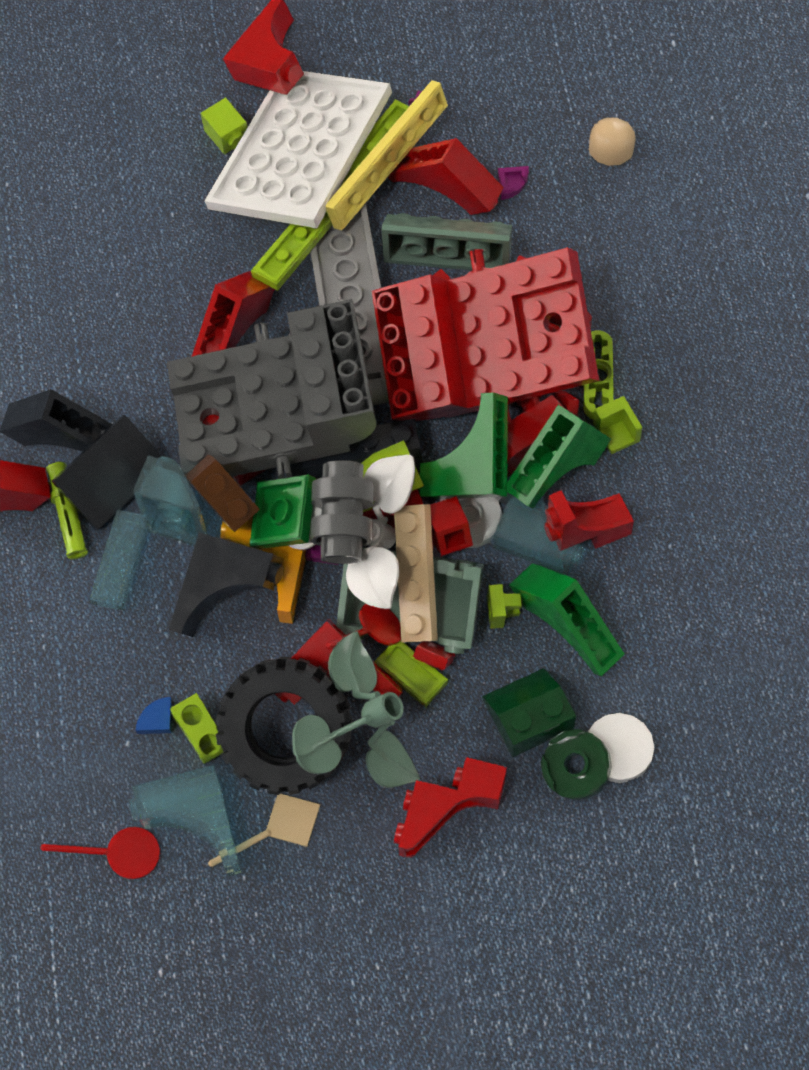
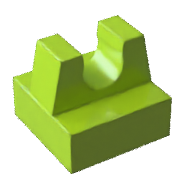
(501, 605)

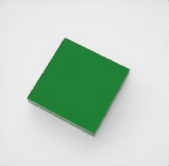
(283, 512)

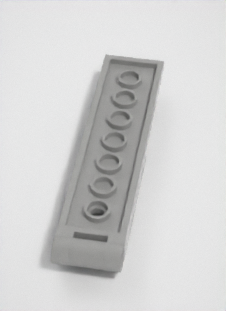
(348, 270)

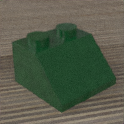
(530, 711)

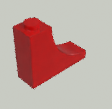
(260, 55)
(452, 172)
(231, 312)
(22, 486)
(316, 652)

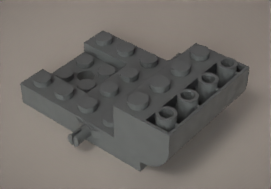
(276, 396)

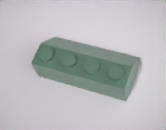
(444, 241)

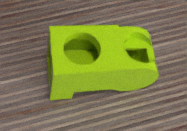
(198, 727)

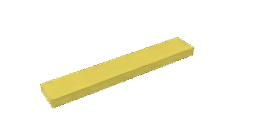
(386, 155)

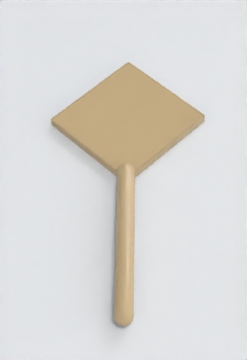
(289, 821)

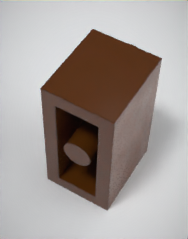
(221, 493)

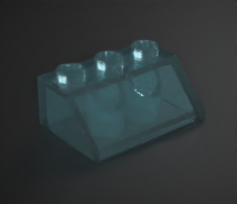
(168, 501)

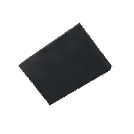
(106, 472)

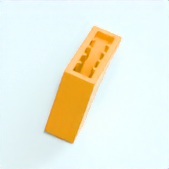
(293, 564)

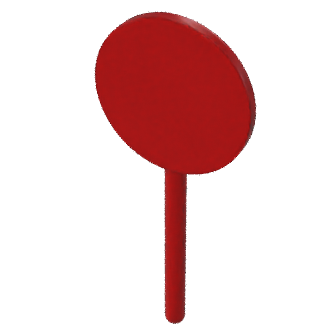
(379, 624)
(130, 852)

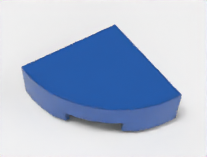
(156, 718)

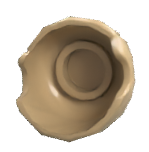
(612, 141)

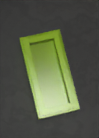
(412, 675)

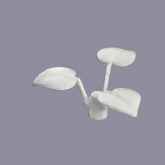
(378, 572)

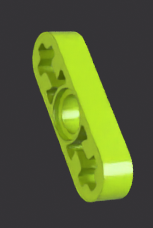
(606, 365)

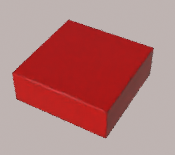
(433, 655)

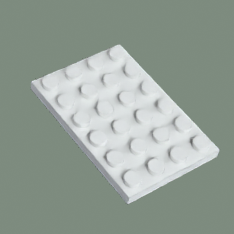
(299, 149)

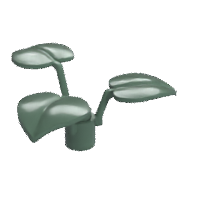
(314, 744)

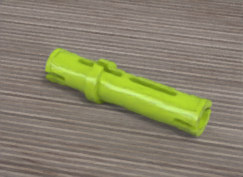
(73, 543)

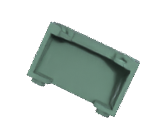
(456, 602)

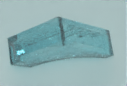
(524, 536)
(189, 803)

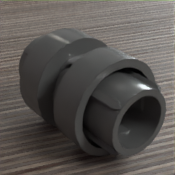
(341, 526)

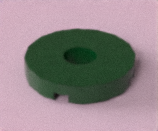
(595, 771)

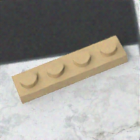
(416, 573)

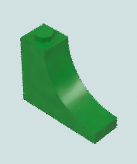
(559, 447)
(478, 463)
(569, 611)

